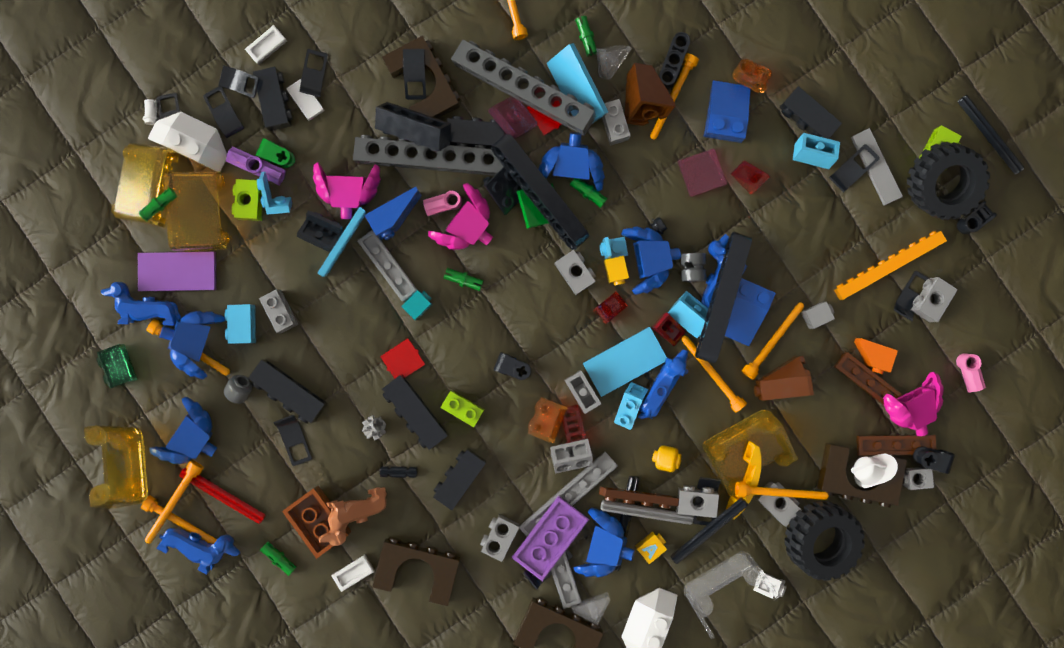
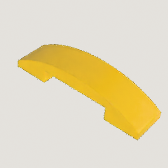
(752, 475)

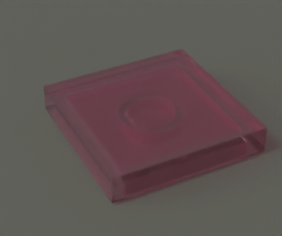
(513, 117)
(702, 172)

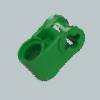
(273, 153)

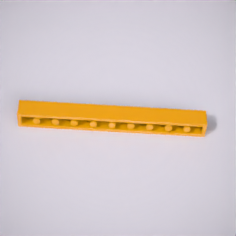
(893, 263)

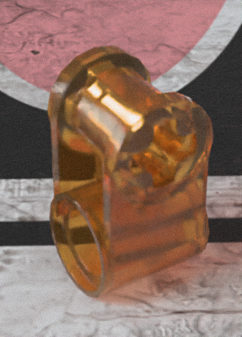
(751, 74)

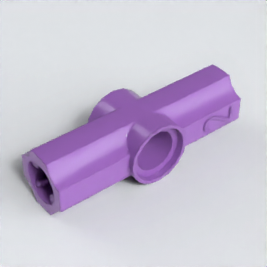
(245, 161)

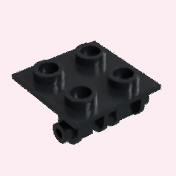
(503, 190)

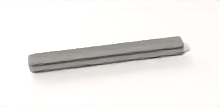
(646, 512)

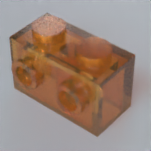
(546, 420)

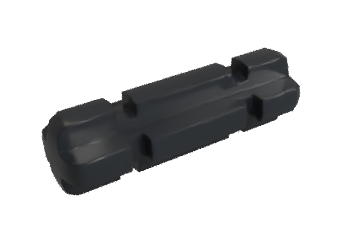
(398, 472)

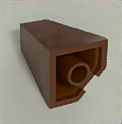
(646, 96)
(785, 381)

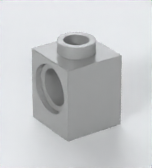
(818, 315)
(925, 478)

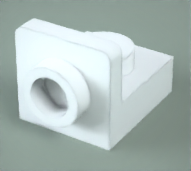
(777, 584)

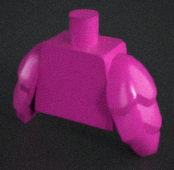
(346, 191)
(468, 223)
(917, 407)

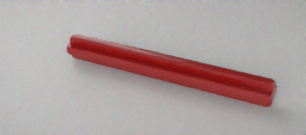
(226, 497)

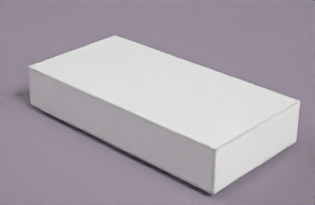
(266, 45)
(307, 103)
(353, 573)

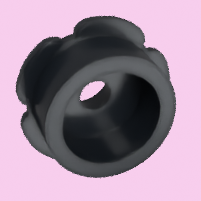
(658, 225)

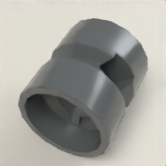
(694, 274)

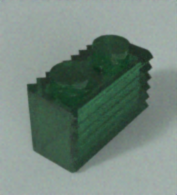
(116, 366)

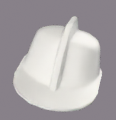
(874, 470)

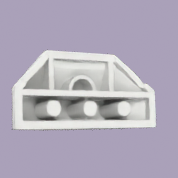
(191, 139)
(650, 620)

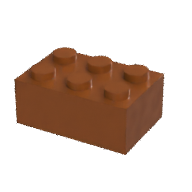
(310, 519)

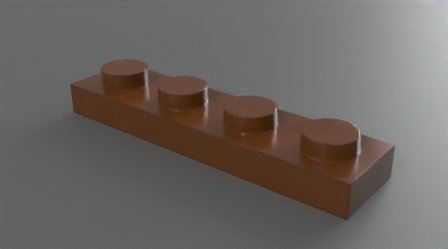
(865, 378)
(893, 444)
(645, 498)

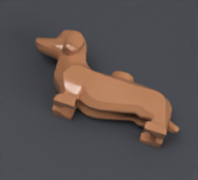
(353, 510)

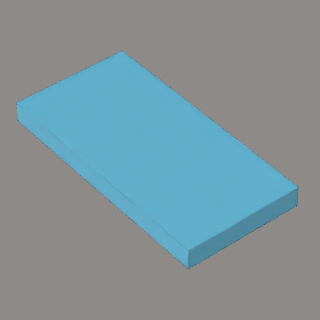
(575, 79)
(342, 242)
(625, 361)

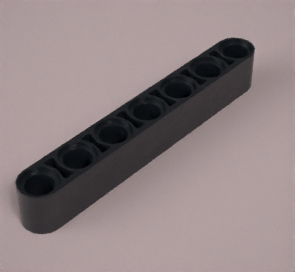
(540, 191)
(723, 297)

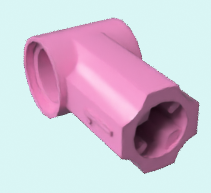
(440, 203)
(972, 374)

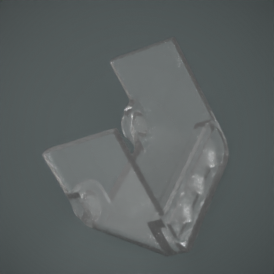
(738, 565)

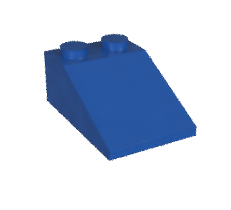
(727, 112)
(391, 215)
(748, 311)

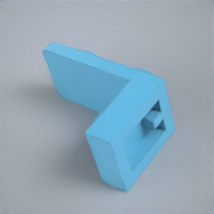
(273, 206)
(613, 247)
(630, 405)

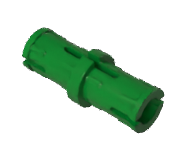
(586, 36)
(588, 192)
(157, 204)
(463, 279)
(278, 558)

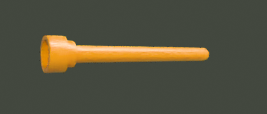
(519, 31)
(689, 62)
(155, 328)
(751, 370)
(736, 402)
(193, 469)
(743, 490)
(151, 505)

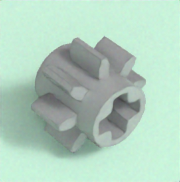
(374, 427)

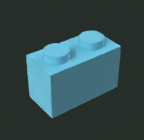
(816, 150)
(689, 313)
(240, 324)

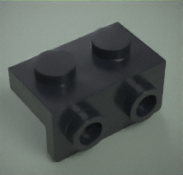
(320, 231)

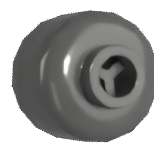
(238, 389)

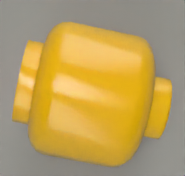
(667, 458)

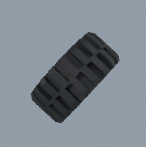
(967, 192)
(839, 555)

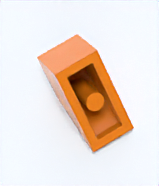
(876, 356)

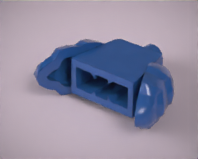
(573, 161)
(652, 257)
(189, 339)
(189, 438)
(606, 546)

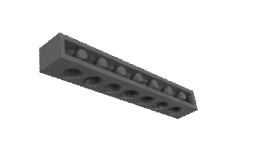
(468, 50)
(365, 143)

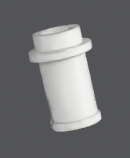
(150, 112)

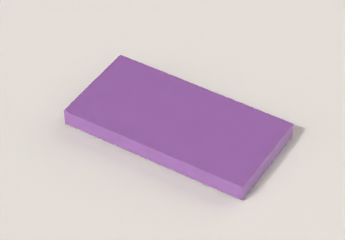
(177, 271)
(550, 538)

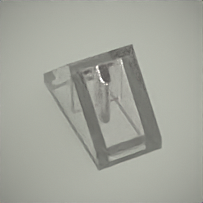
(610, 59)
(592, 608)

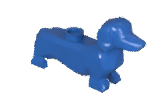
(716, 250)
(140, 309)
(663, 385)
(196, 549)

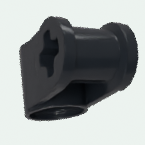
(977, 218)
(509, 365)
(934, 459)

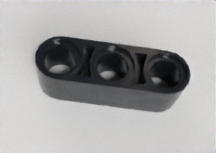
(674, 52)

